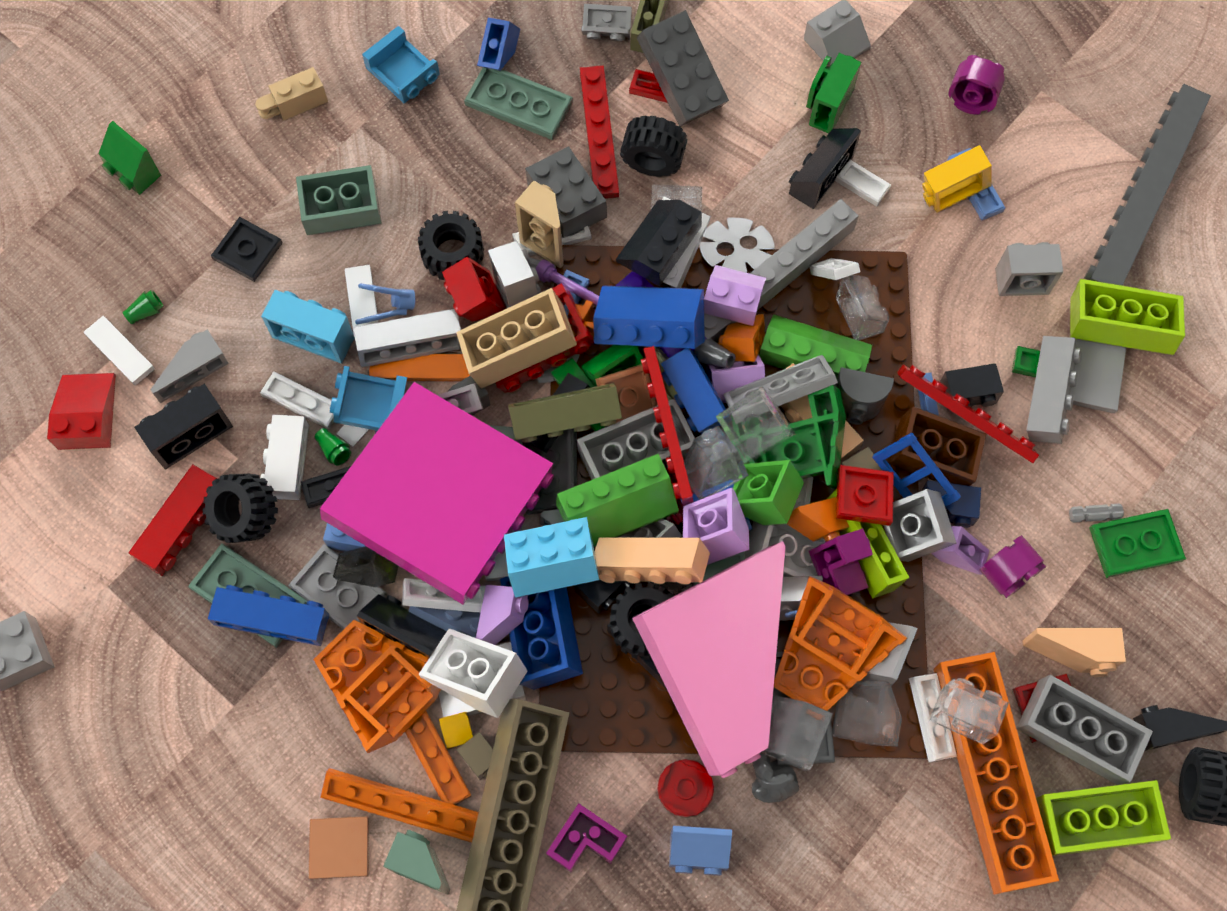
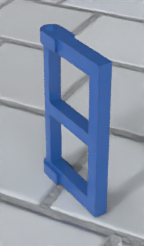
(900, 484)

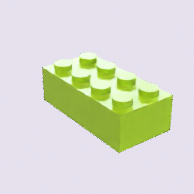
(1127, 317)
(1104, 818)

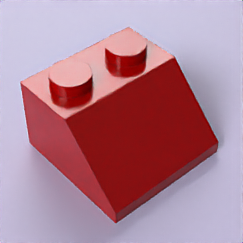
(473, 290)

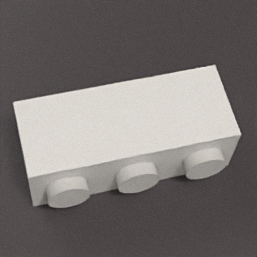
(286, 455)

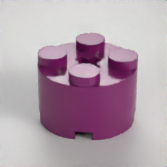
(977, 85)
(1012, 565)

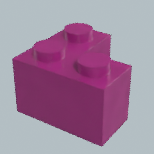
(839, 561)
(582, 832)

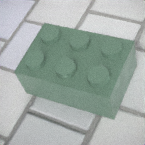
(338, 200)

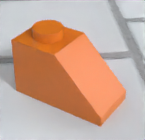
(744, 339)
(818, 520)

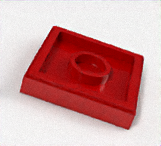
(865, 495)

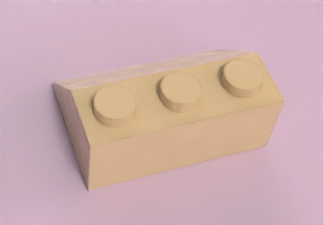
(540, 222)

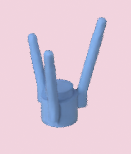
(400, 298)

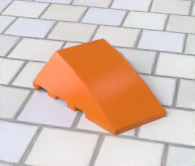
(831, 646)
(376, 683)

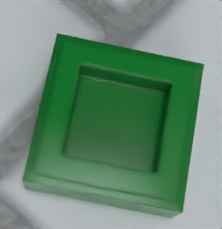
(1026, 361)

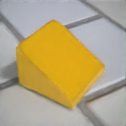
(456, 729)

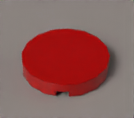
(685, 788)

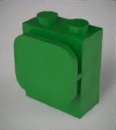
(832, 90)

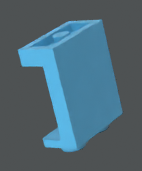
(400, 65)
(365, 399)

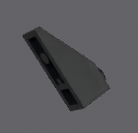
(1177, 726)

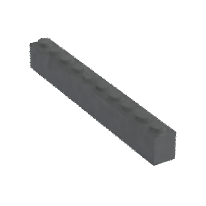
(1150, 186)

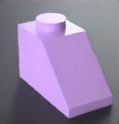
(966, 554)
(500, 613)

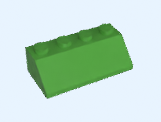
(796, 342)
(621, 499)

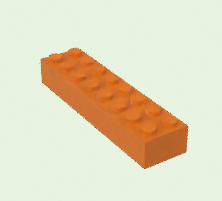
(1000, 789)

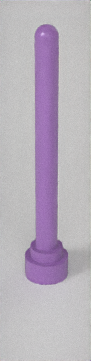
(548, 273)

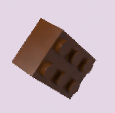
(949, 444)

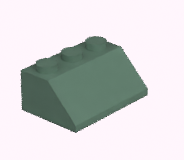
(417, 861)

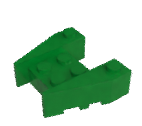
(817, 440)

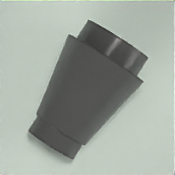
(714, 354)

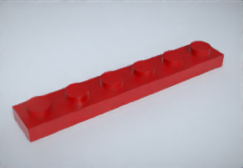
(599, 131)
(959, 406)
(669, 436)

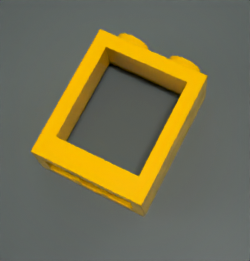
(957, 179)

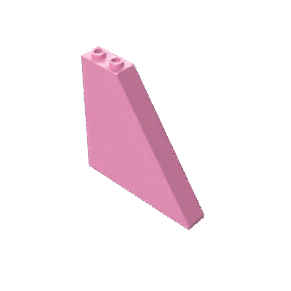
(720, 657)

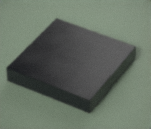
(246, 249)

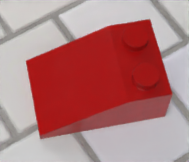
(82, 412)

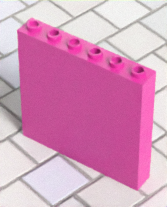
(438, 493)

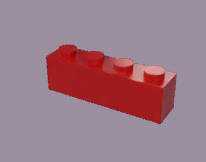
(174, 523)

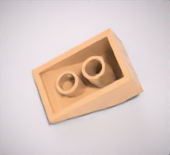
(1081, 649)

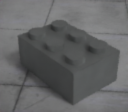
(576, 194)

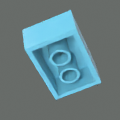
(308, 325)
(550, 557)

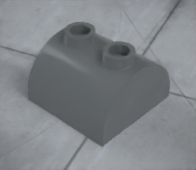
(862, 394)

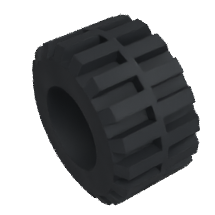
(653, 146)
(449, 228)
(223, 507)
(624, 607)
(1204, 786)

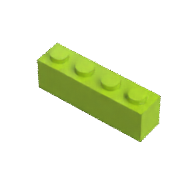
(883, 568)

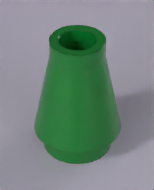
(144, 306)
(333, 447)

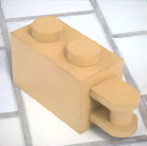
(292, 96)

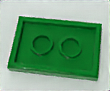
(1137, 543)

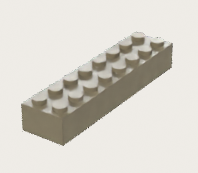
(513, 808)

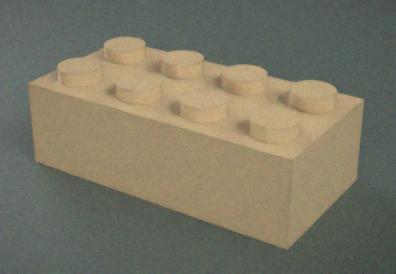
(516, 338)

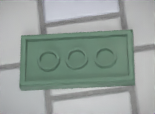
(519, 101)
(230, 568)

